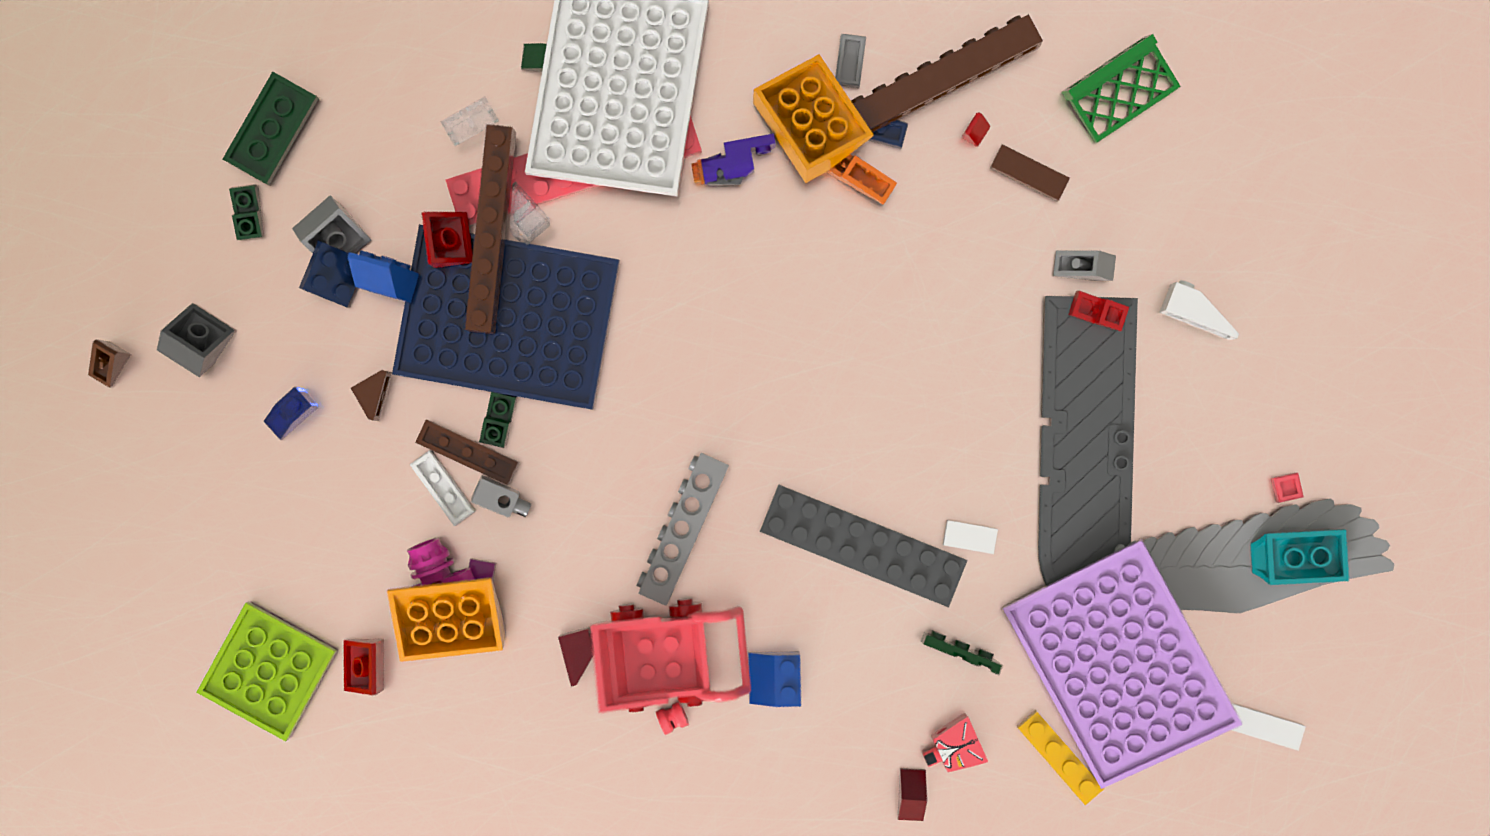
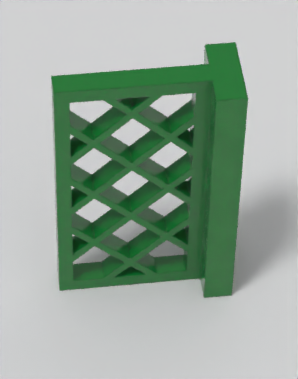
(1110, 69)

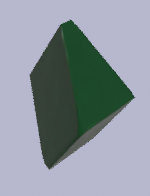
(533, 56)

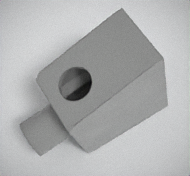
(489, 491)

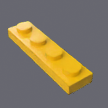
(1060, 757)

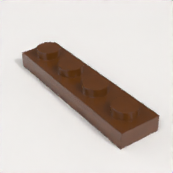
(467, 452)

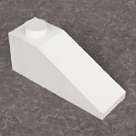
(1195, 309)

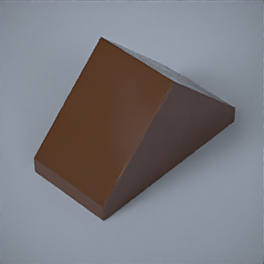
(106, 362)
(372, 393)

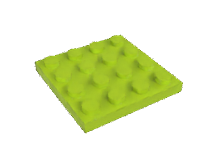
(266, 671)

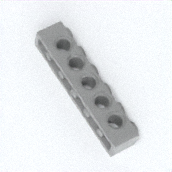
(662, 590)

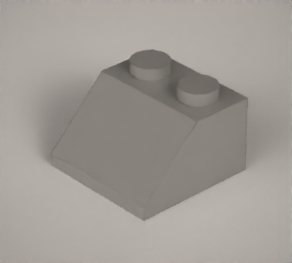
(332, 226)

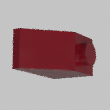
(577, 652)

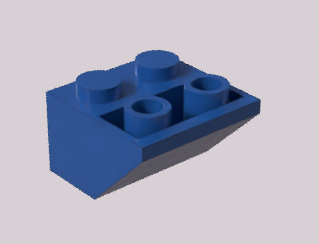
(383, 275)

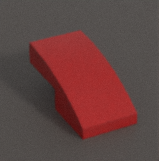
(1098, 311)

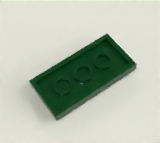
(270, 128)

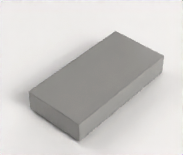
(850, 60)

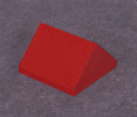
(447, 238)
(364, 666)

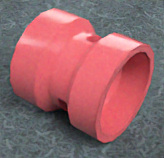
(672, 718)

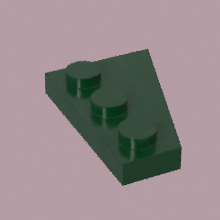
(937, 641)

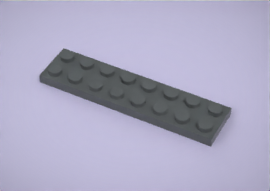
(863, 545)

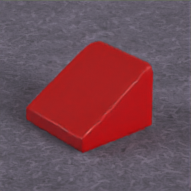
(976, 130)

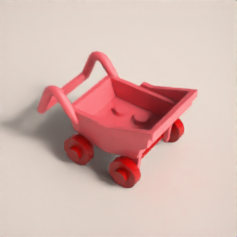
(657, 659)

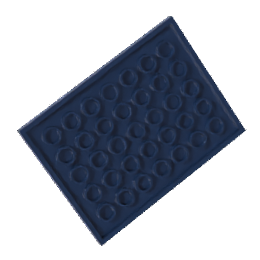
(546, 333)

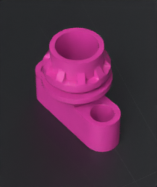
(431, 564)

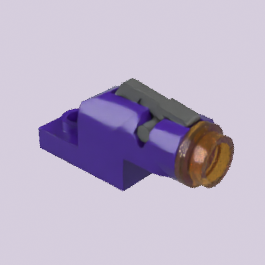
(735, 164)

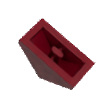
(912, 794)

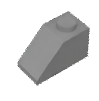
(1085, 265)

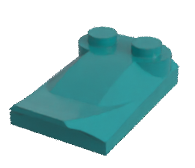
(1301, 557)

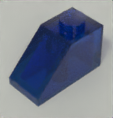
(290, 412)

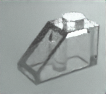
(526, 217)

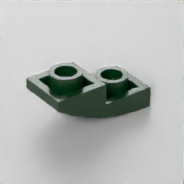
(247, 212)
(498, 419)

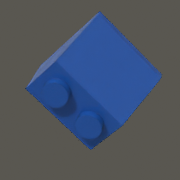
(775, 679)

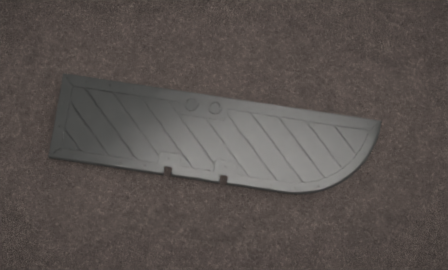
(1090, 438)

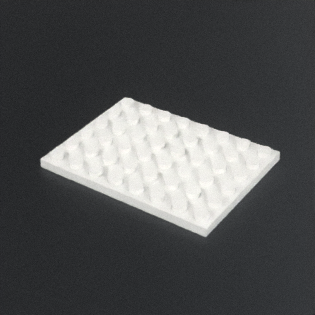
(617, 93)

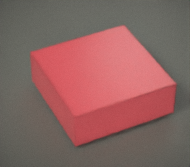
(1287, 487)

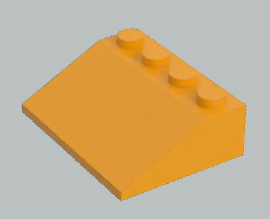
(811, 117)
(446, 619)

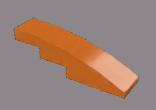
(863, 178)

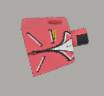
(956, 746)

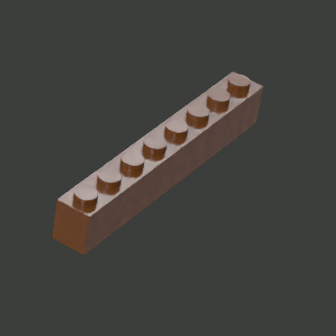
(949, 73)
(490, 229)

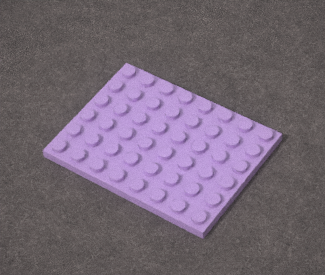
(1122, 664)

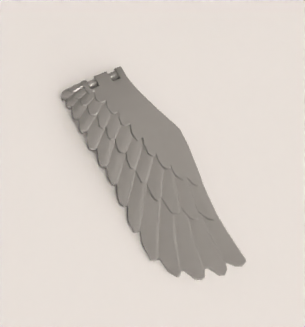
(1214, 565)

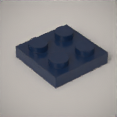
(329, 275)

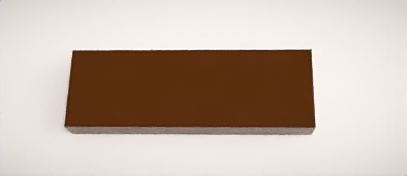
(1029, 172)

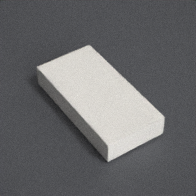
(970, 537)

